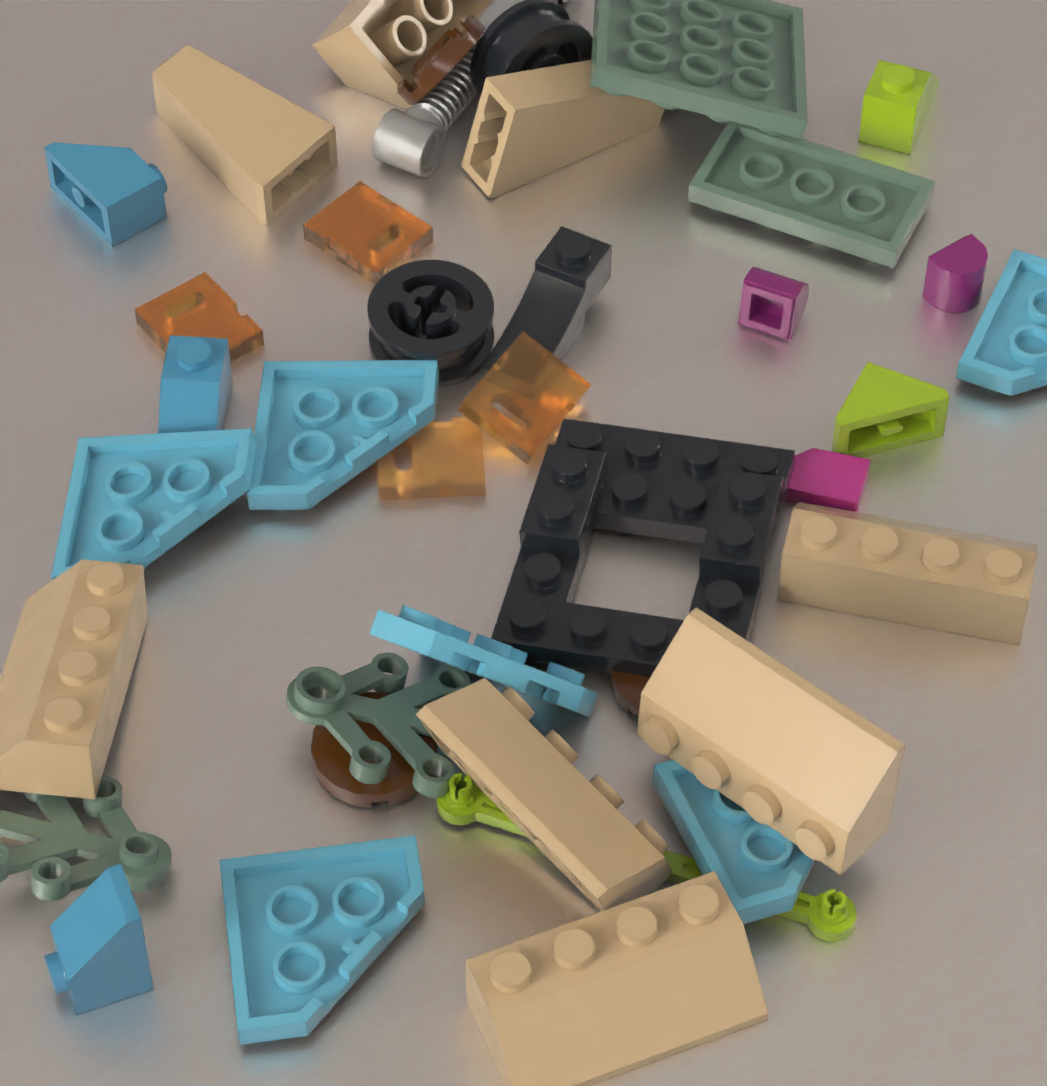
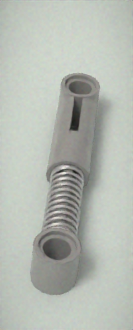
(417, 136)

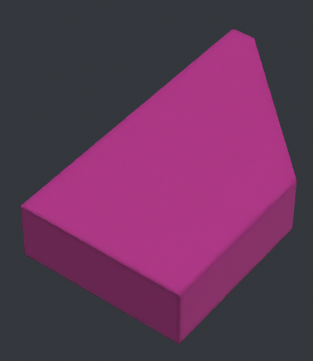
(828, 479)

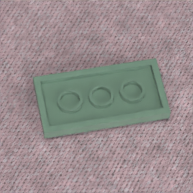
(812, 192)

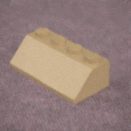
(381, 40)
(907, 572)
(70, 678)
(771, 742)
(545, 795)
(617, 988)

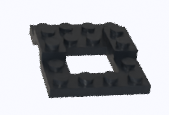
(648, 487)

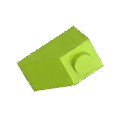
(896, 106)

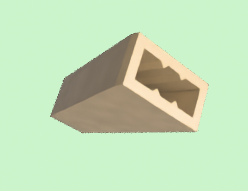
(545, 122)
(244, 132)

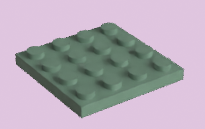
(706, 57)

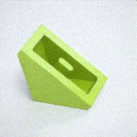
(888, 413)

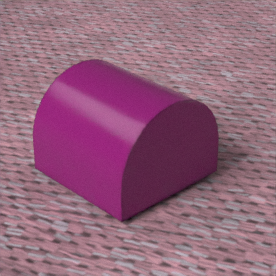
(956, 275)
(772, 303)

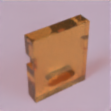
(360, 225)
(212, 317)
(530, 386)
(445, 463)

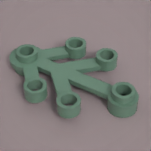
(334, 701)
(141, 854)

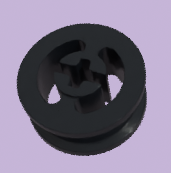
(529, 38)
(406, 307)

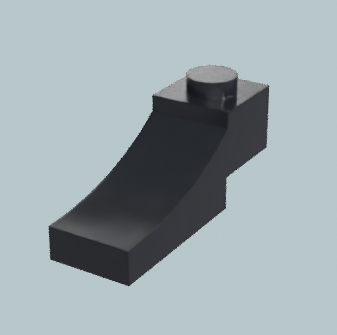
(558, 295)

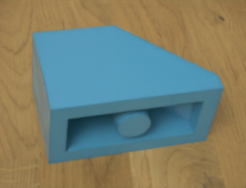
(108, 188)
(195, 385)
(100, 946)

